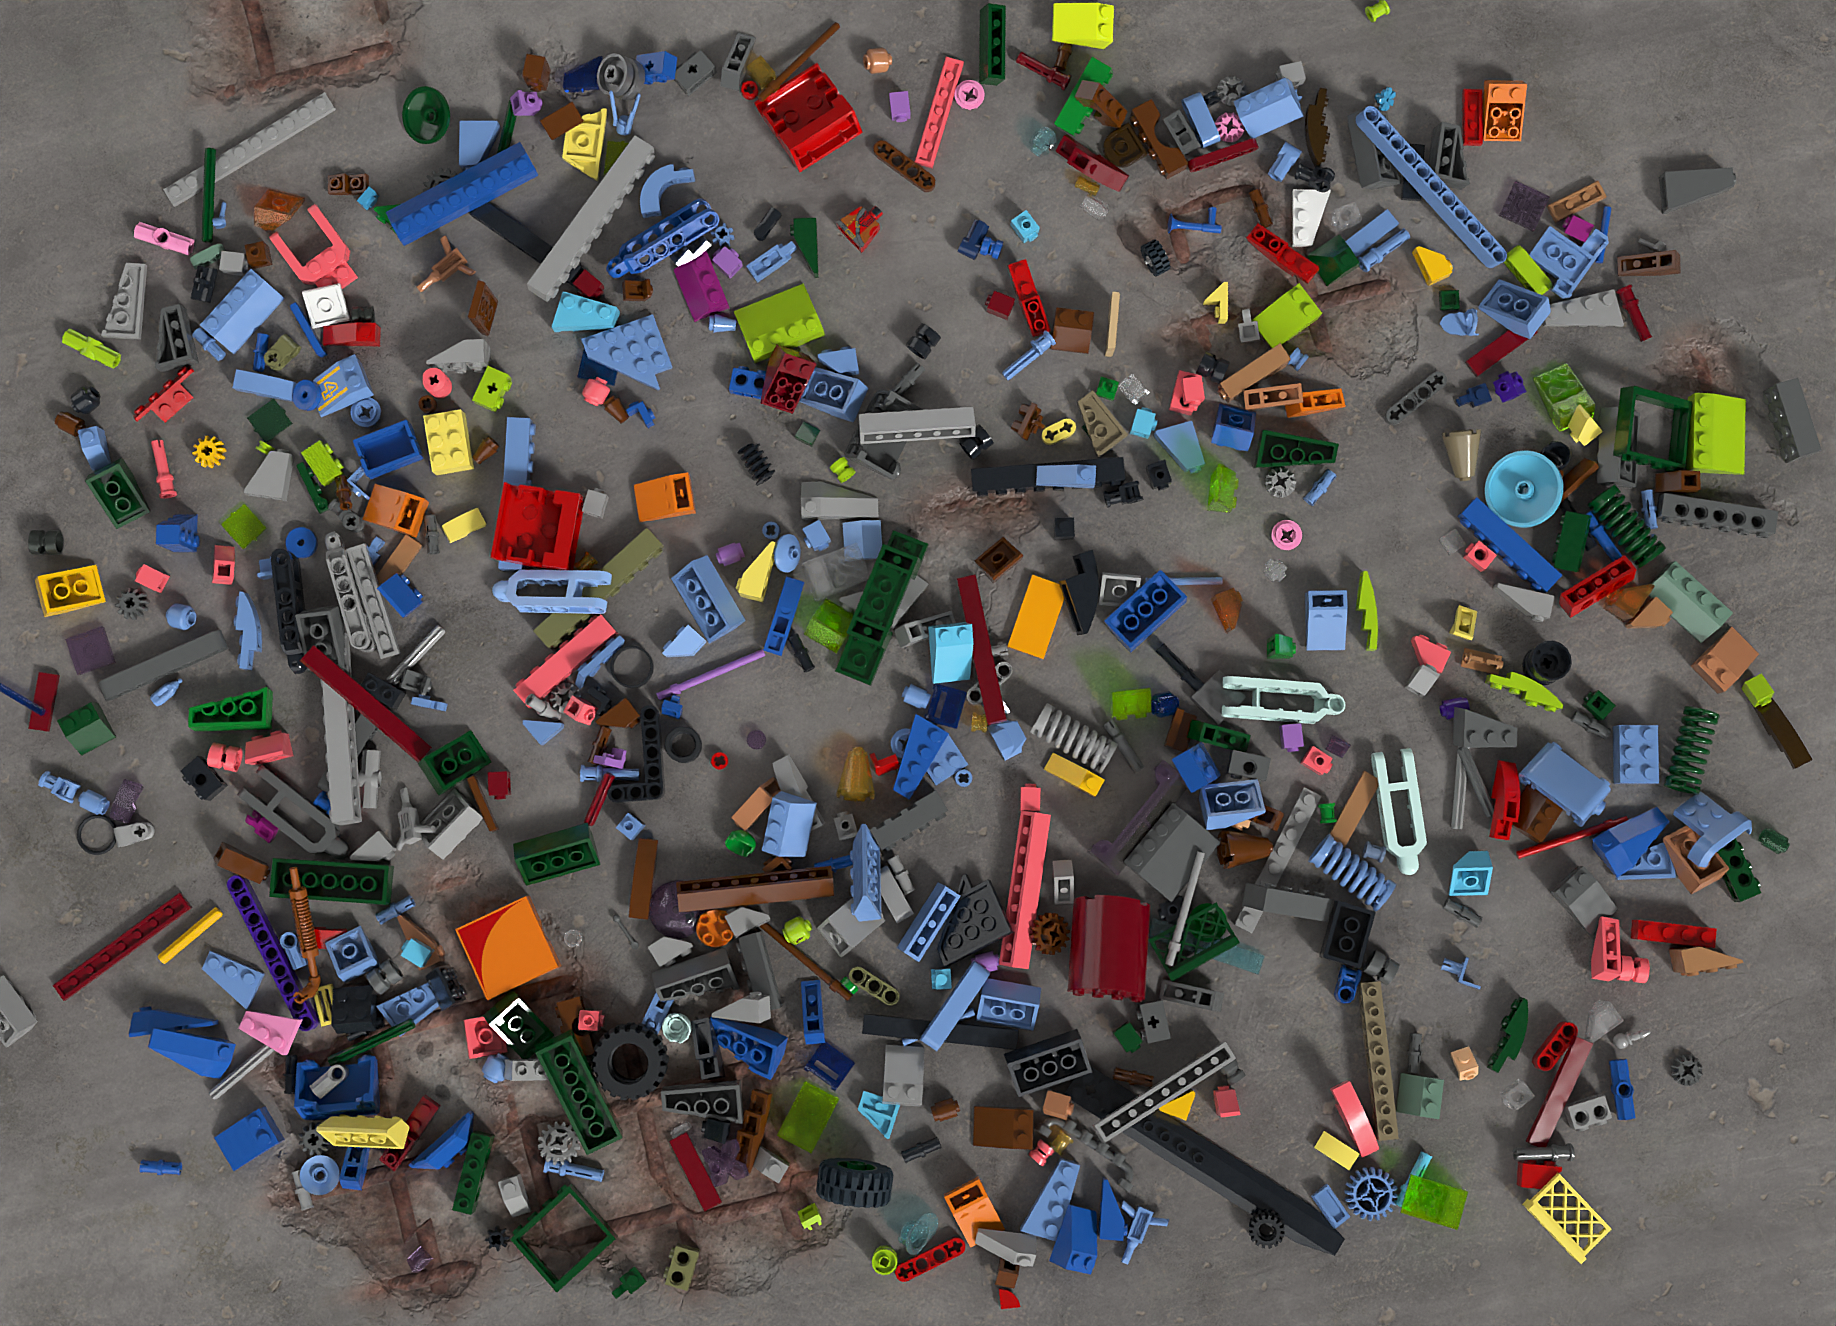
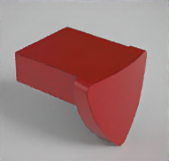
(884, 765)

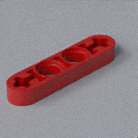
(931, 1261)

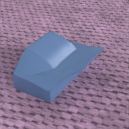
(1008, 738)

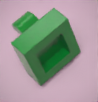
(1107, 388)

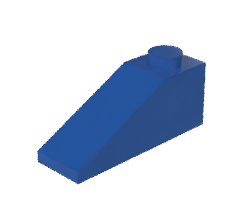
(812, 1012)
(354, 1168)
(1110, 1220)

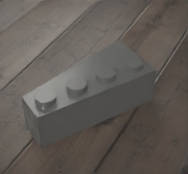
(711, 1099)

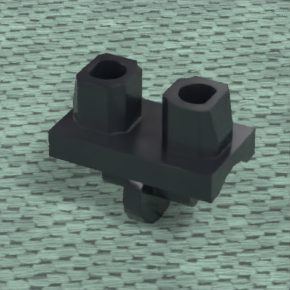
(204, 284)

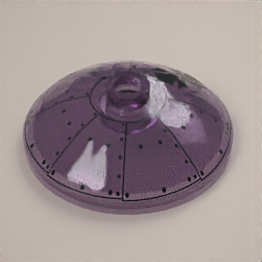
(665, 920)

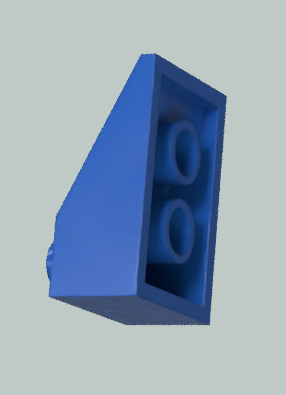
(1196, 767)
(249, 1138)
(1077, 1240)

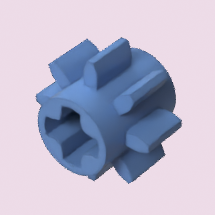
(726, 239)

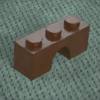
(1108, 109)
(568, 1012)

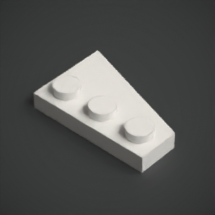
(1306, 215)

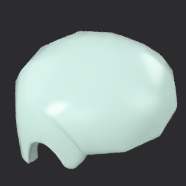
(676, 1027)

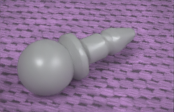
(1622, 1040)

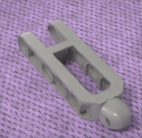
(354, 617)

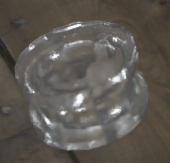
(572, 932)

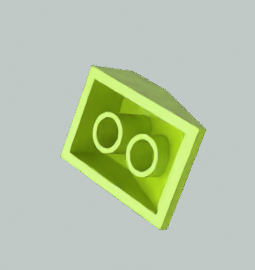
(1287, 316)

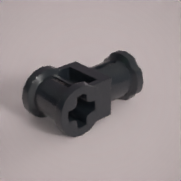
(1316, 177)
(1124, 494)

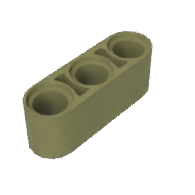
(864, 984)

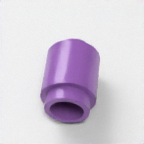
(730, 554)
(987, 960)

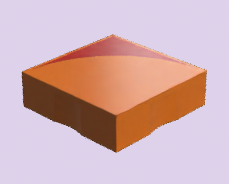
(508, 947)

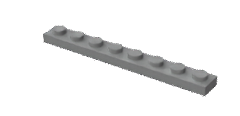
(1281, 852)

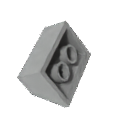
(453, 822)
(14, 1014)

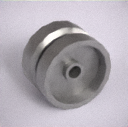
(621, 76)

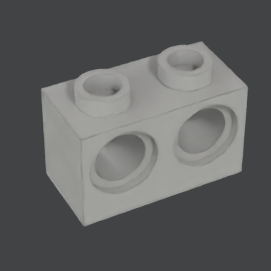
(524, 1070)
(1586, 1107)

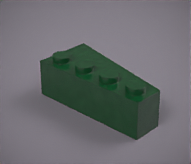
(1284, 450)

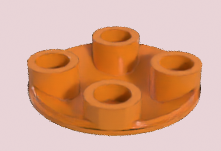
(713, 928)

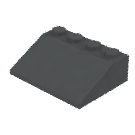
(1169, 852)

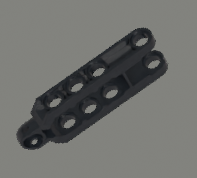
(288, 582)

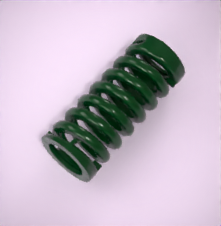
(1648, 551)
(1693, 715)

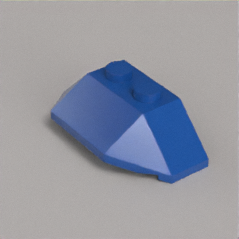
(447, 1146)

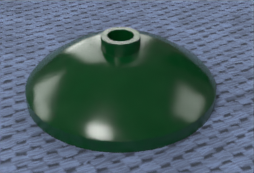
(426, 115)

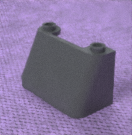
(880, 456)

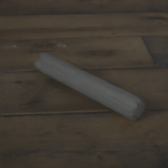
(1476, 781)

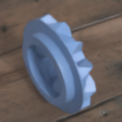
(357, 411)
(896, 745)

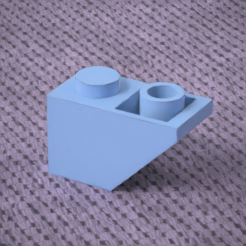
(685, 644)

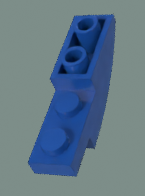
(783, 616)

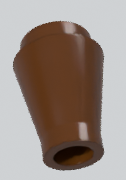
(615, 409)
(485, 450)

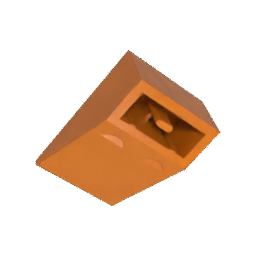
(1503, 110)
(665, 497)
(396, 510)
(973, 1209)

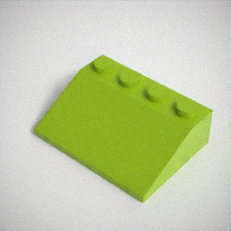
(781, 320)
(1716, 434)

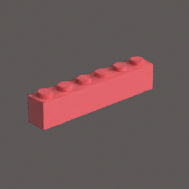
(567, 659)

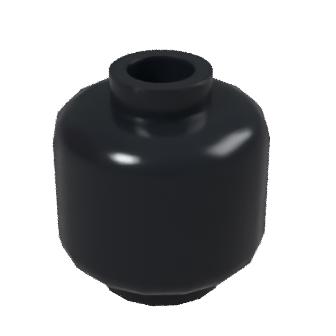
(85, 399)

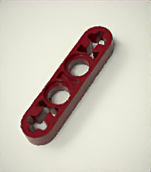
(1222, 155)

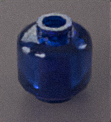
(1164, 704)

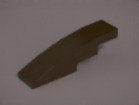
(1783, 733)

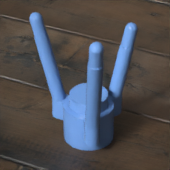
(624, 123)

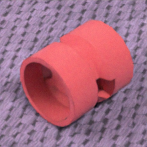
(221, 756)
(1634, 969)

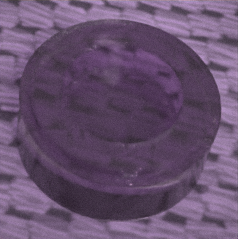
(756, 739)

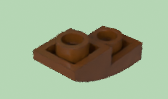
(347, 185)

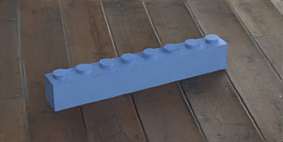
(518, 462)

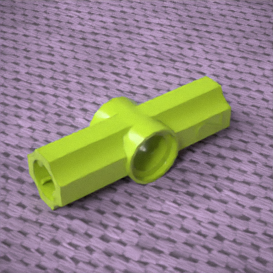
(91, 348)

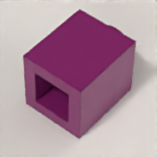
(1577, 227)

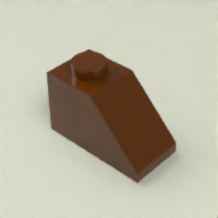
(620, 716)
(1007, 1274)

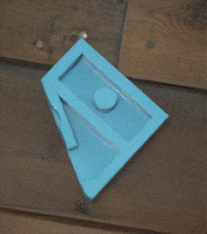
(880, 1115)

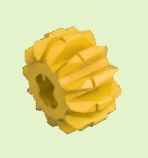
(204, 446)

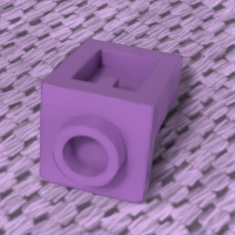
(615, 759)

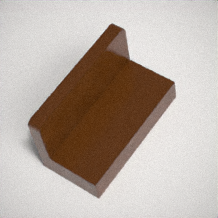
(561, 121)
(1178, 731)

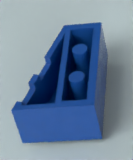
(178, 533)

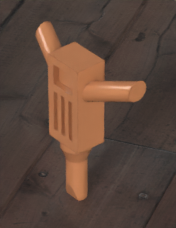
(447, 266)

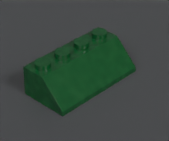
(556, 854)

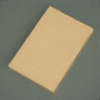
(1112, 324)

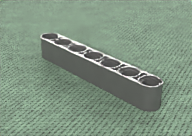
(163, 665)

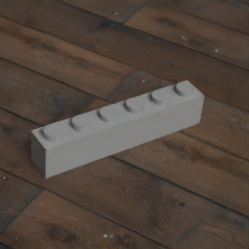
(917, 425)

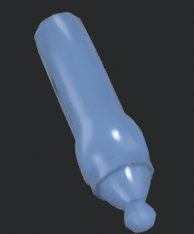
(165, 692)

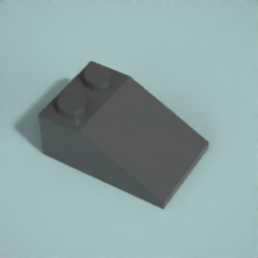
(324, 630)
(1584, 898)

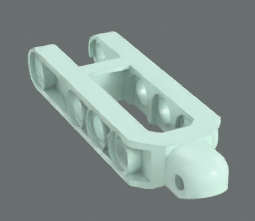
(1323, 702)
(1406, 856)

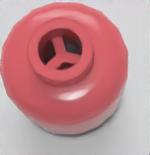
(596, 391)

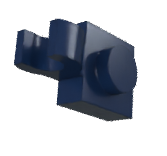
(1476, 396)

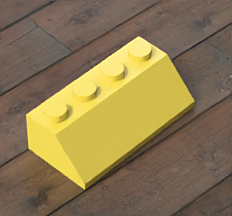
(364, 1131)

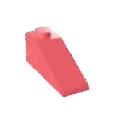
(1606, 950)

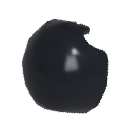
(1557, 453)

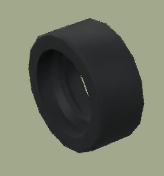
(683, 730)

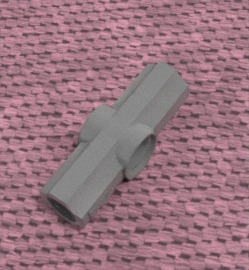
(370, 778)

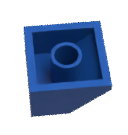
(1233, 427)
(401, 595)

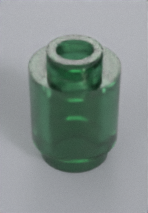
(1774, 841)

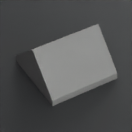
(1117, 588)

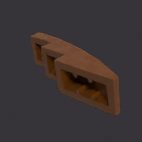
(643, 878)
(753, 1127)

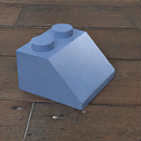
(352, 954)

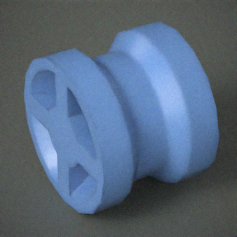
(1297, 359)

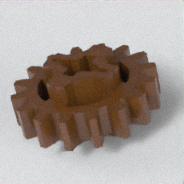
(1049, 933)

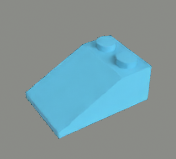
(951, 652)

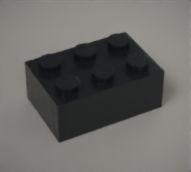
(1347, 934)

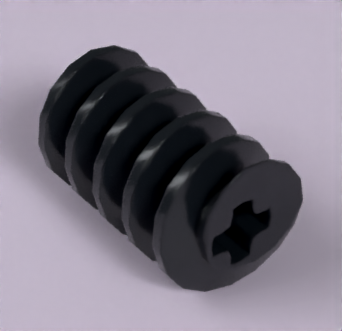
(756, 463)

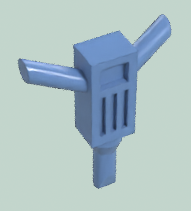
(1141, 1220)

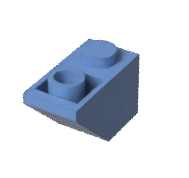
(841, 361)

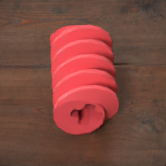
(437, 383)

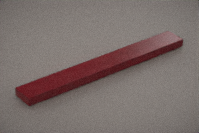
(982, 650)
(365, 703)
(122, 946)

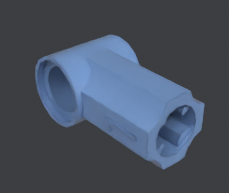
(1286, 158)
(293, 951)

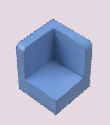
(265, 569)

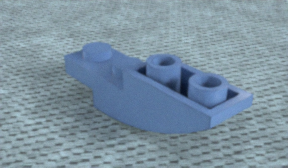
(248, 623)

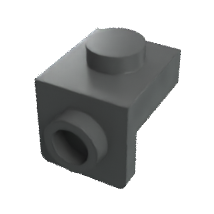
(416, 682)

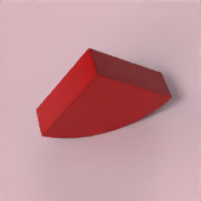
(1008, 1299)

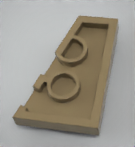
(1100, 424)

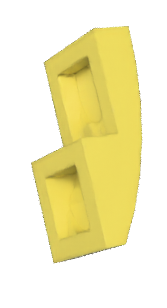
(463, 525)
(1336, 1150)

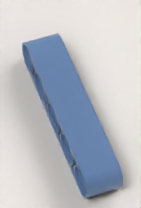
(955, 1006)

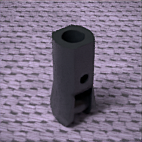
(767, 224)

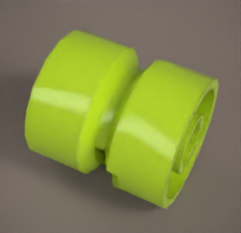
(884, 1260)

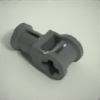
(347, 517)

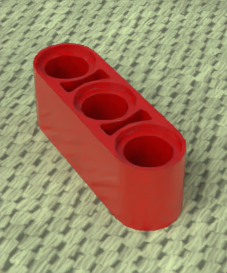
(1546, 1050)

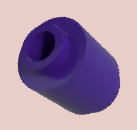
(1447, 706)

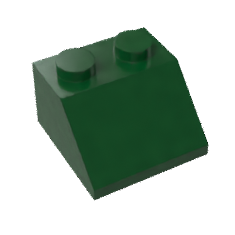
(86, 728)

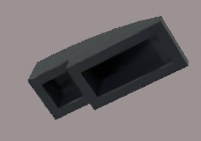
(707, 1049)

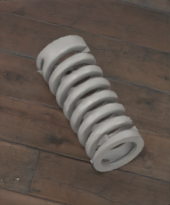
(1103, 753)

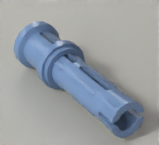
(1376, 254)
(597, 773)
(574, 1170)

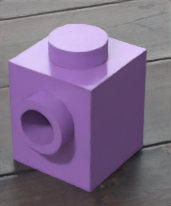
(727, 261)

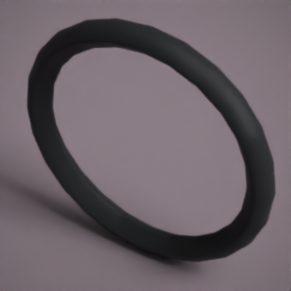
(80, 839)

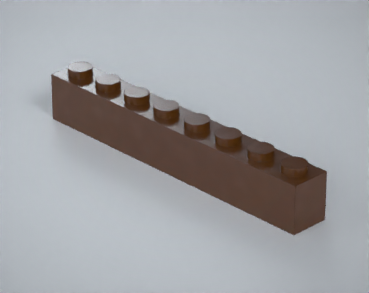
(755, 889)

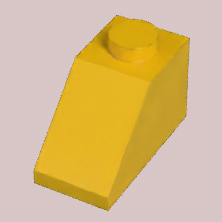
(1432, 265)

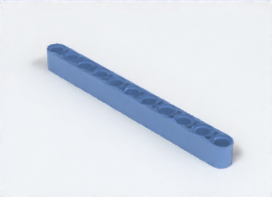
(1422, 185)

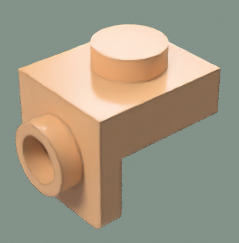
(1465, 1063)

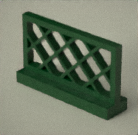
(1206, 954)

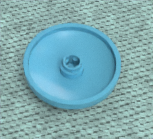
(1524, 489)

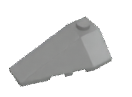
(828, 501)

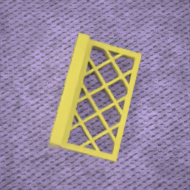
(1553, 1226)

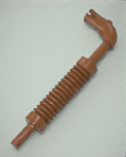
(306, 935)

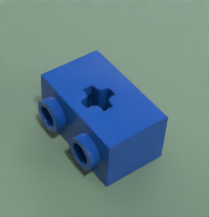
(658, 66)

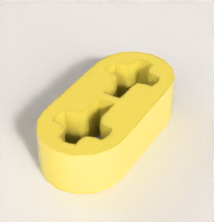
(1056, 428)

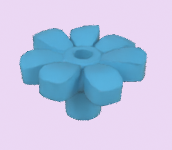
(1385, 98)

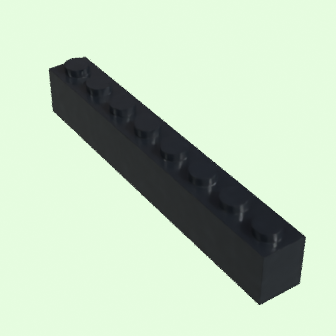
(1023, 477)

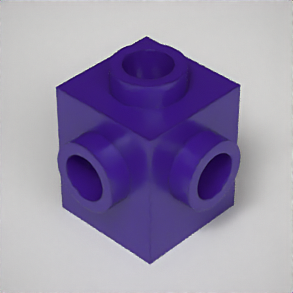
(1509, 386)

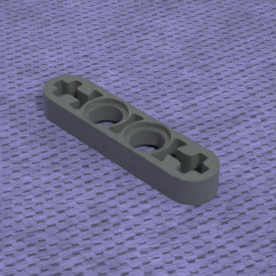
(1415, 398)

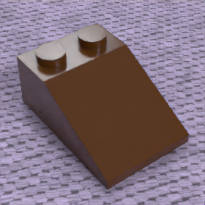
(1003, 1127)

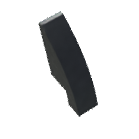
(1082, 592)

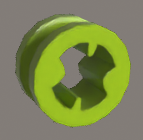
(264, 448)

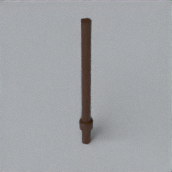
(775, 84)
(834, 985)

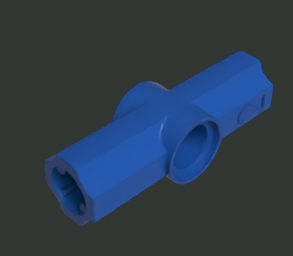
(1623, 1102)

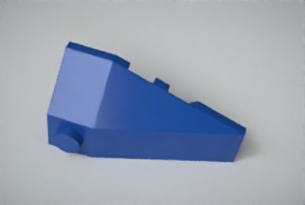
(196, 1052)

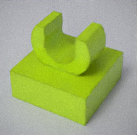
(809, 1216)

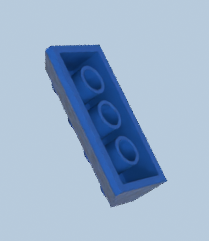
(1145, 611)

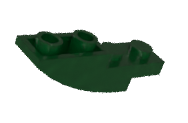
(1515, 1029)

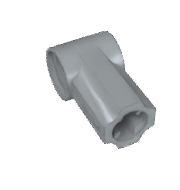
(328, 1081)

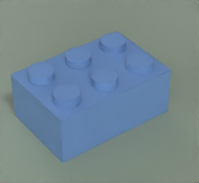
(1635, 754)

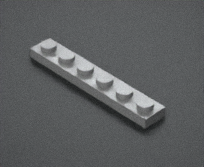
(373, 601)

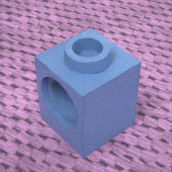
(630, 826)

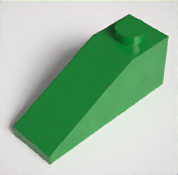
(1280, 647)

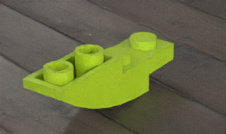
(1532, 692)

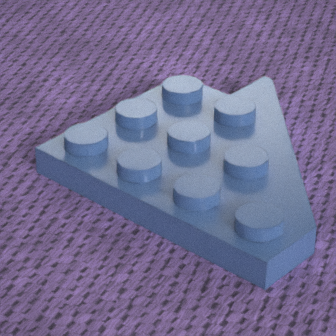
(631, 350)

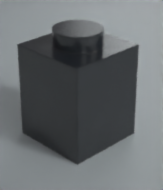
(1064, 528)

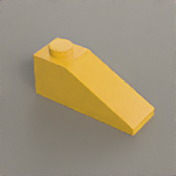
(1074, 774)

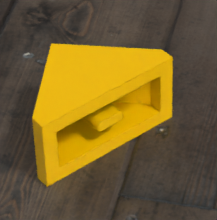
(1180, 1105)

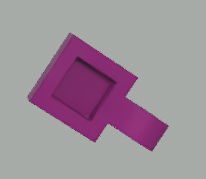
(264, 827)

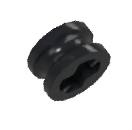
(1211, 98)

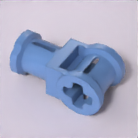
(62, 788)

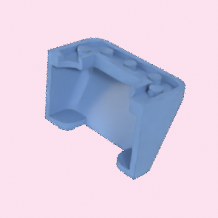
(1565, 782)

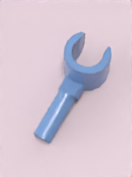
(220, 221)

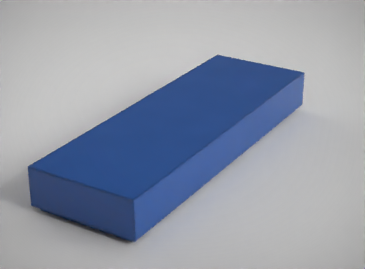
(308, 330)

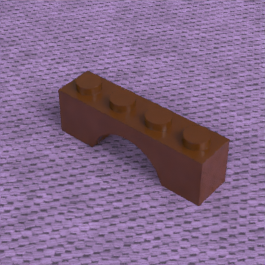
(1169, 160)

